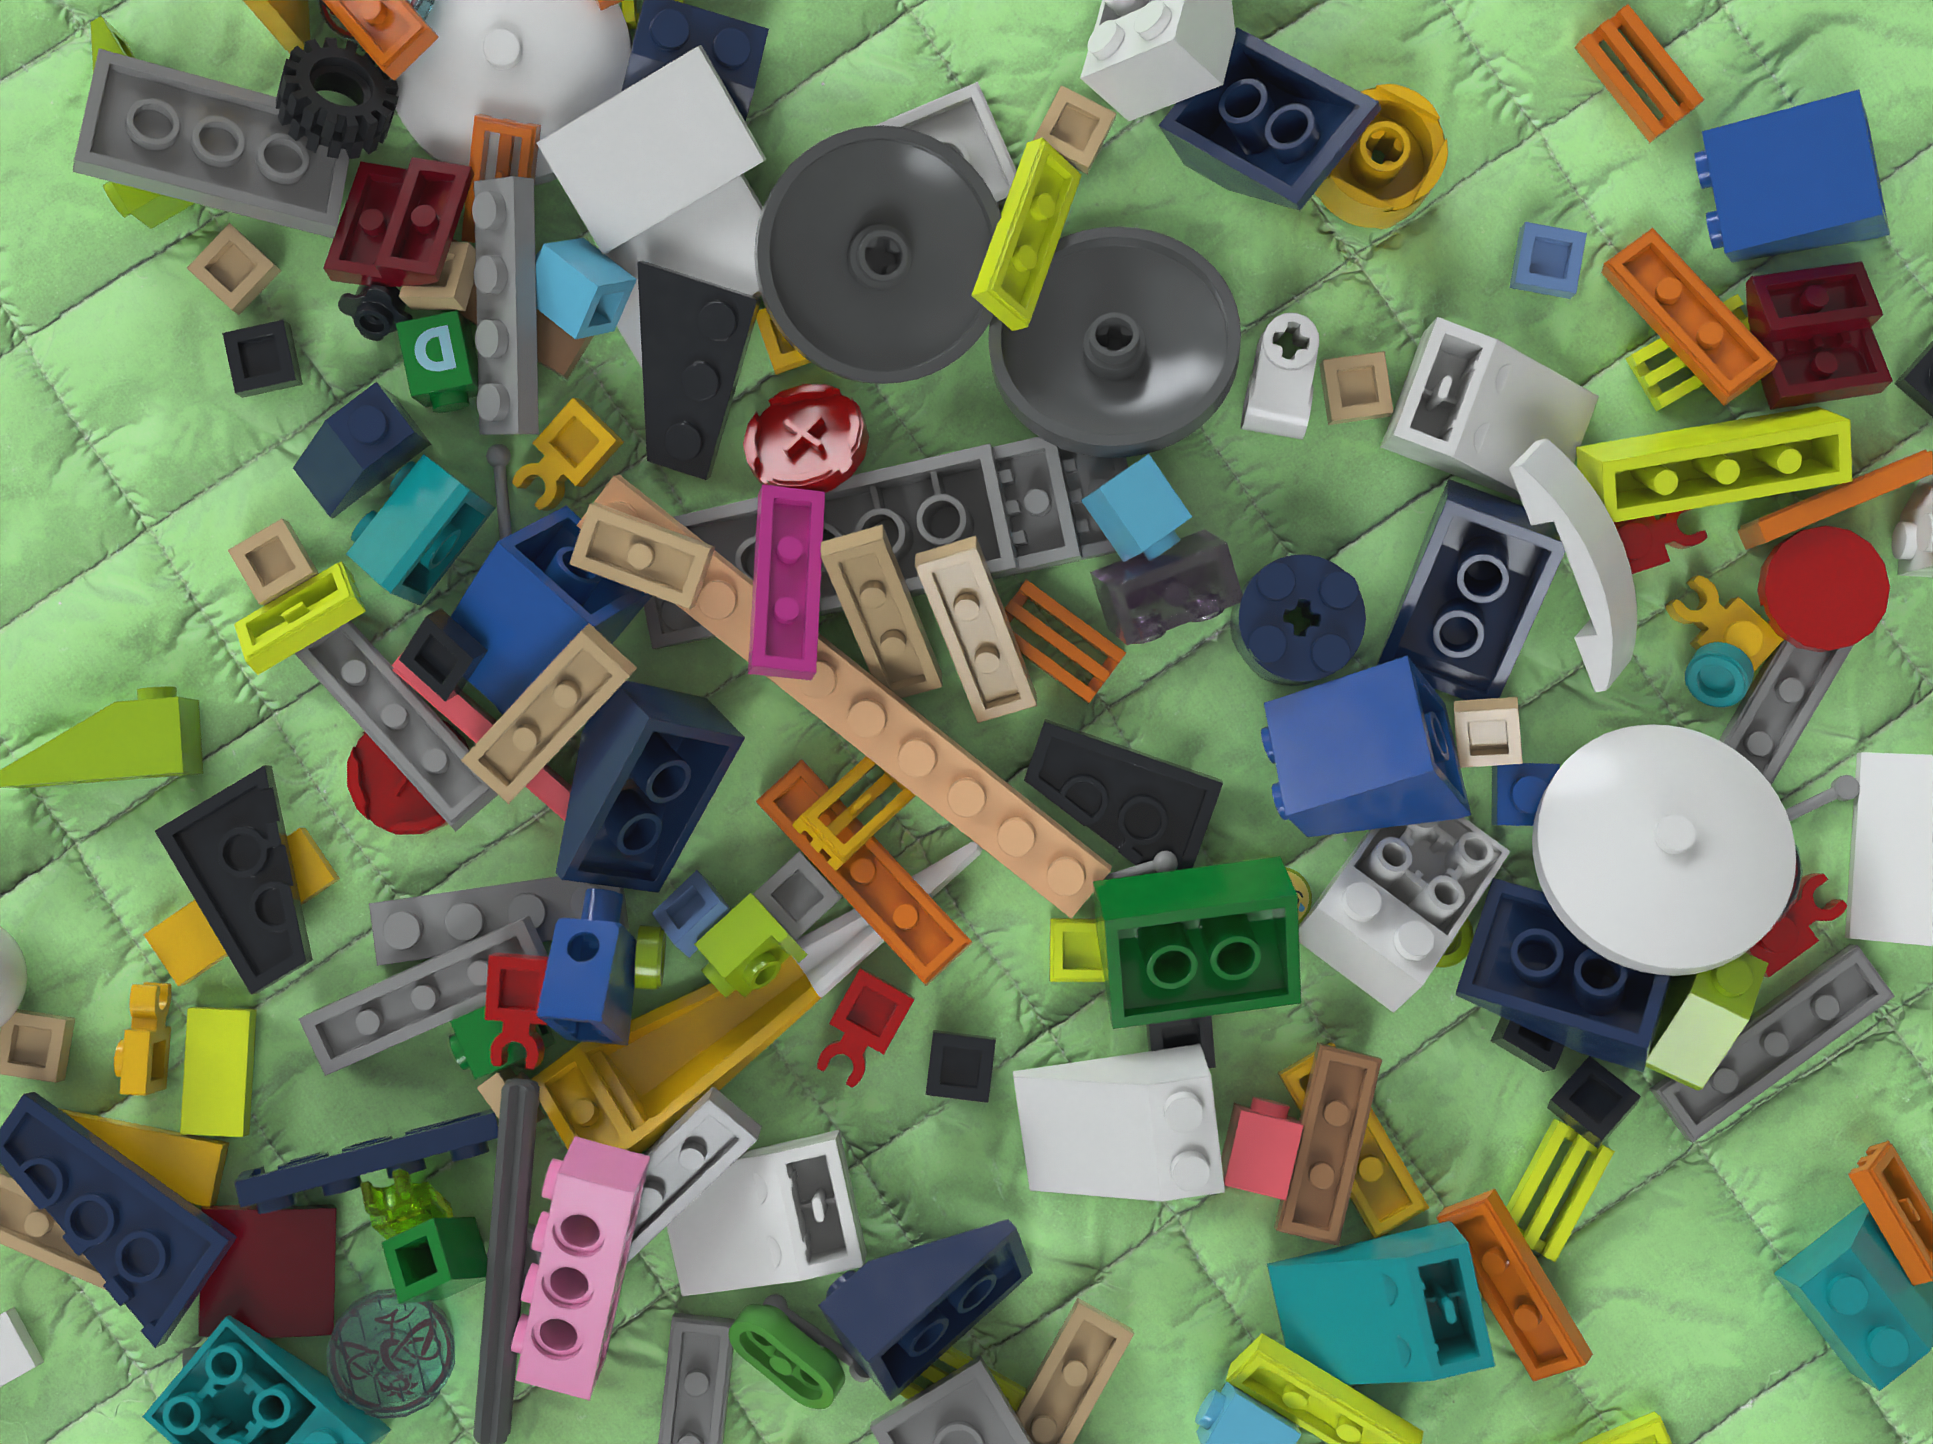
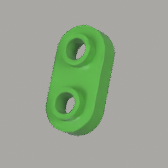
(787, 1355)

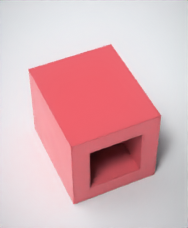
(1261, 1148)

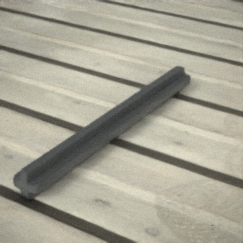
(506, 1259)

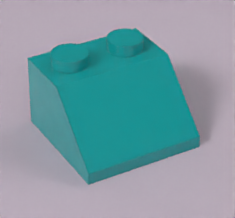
(418, 530)
(1862, 1299)

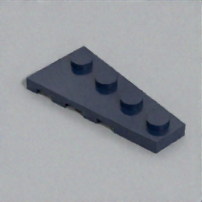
(341, 1172)
(125, 1221)

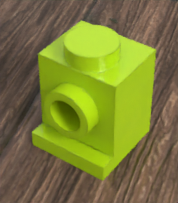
(746, 948)

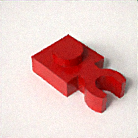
(1646, 539)
(1792, 934)
(514, 998)
(868, 1017)

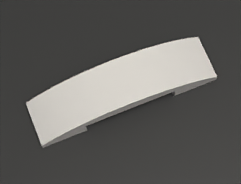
(1560, 493)

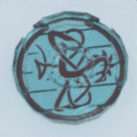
(390, 1354)

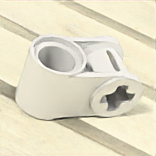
(1282, 388)

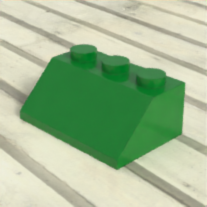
(1198, 941)

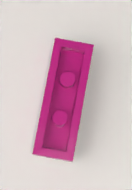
(786, 583)

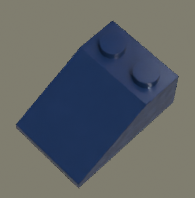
(673, 28)
(1269, 126)
(1473, 592)
(642, 785)
(1552, 983)
(920, 1301)

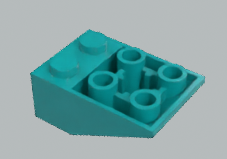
(1386, 1308)
(256, 1393)

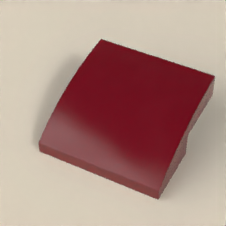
(398, 223)
(1819, 333)
(275, 1272)

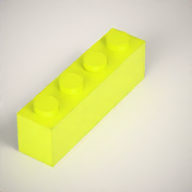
(1719, 462)

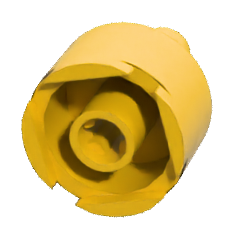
(1413, 162)

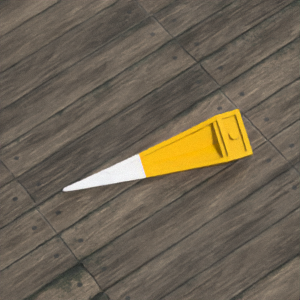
(703, 1039)

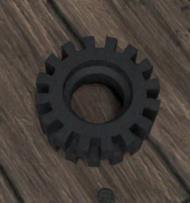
(328, 122)

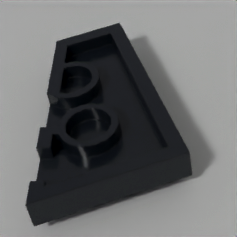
(690, 364)
(1124, 794)
(243, 877)

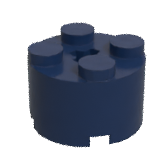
(1326, 598)

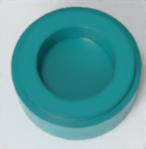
(1719, 674)

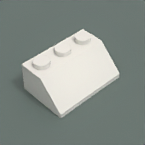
(1892, 850)

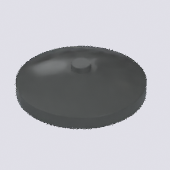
(876, 254)
(1122, 345)

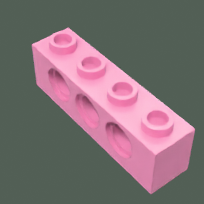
(580, 1266)

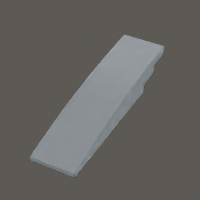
(1011, 496)

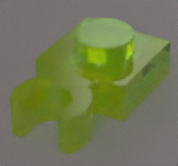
(402, 1204)

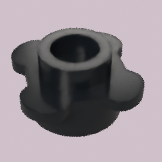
(374, 310)

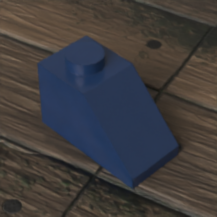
(359, 449)

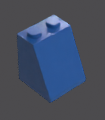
(1793, 180)
(535, 603)
(1364, 753)

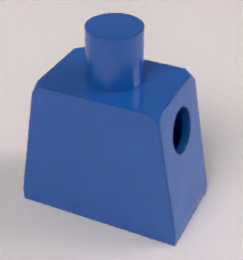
(591, 973)

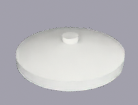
(514, 63)
(1663, 849)

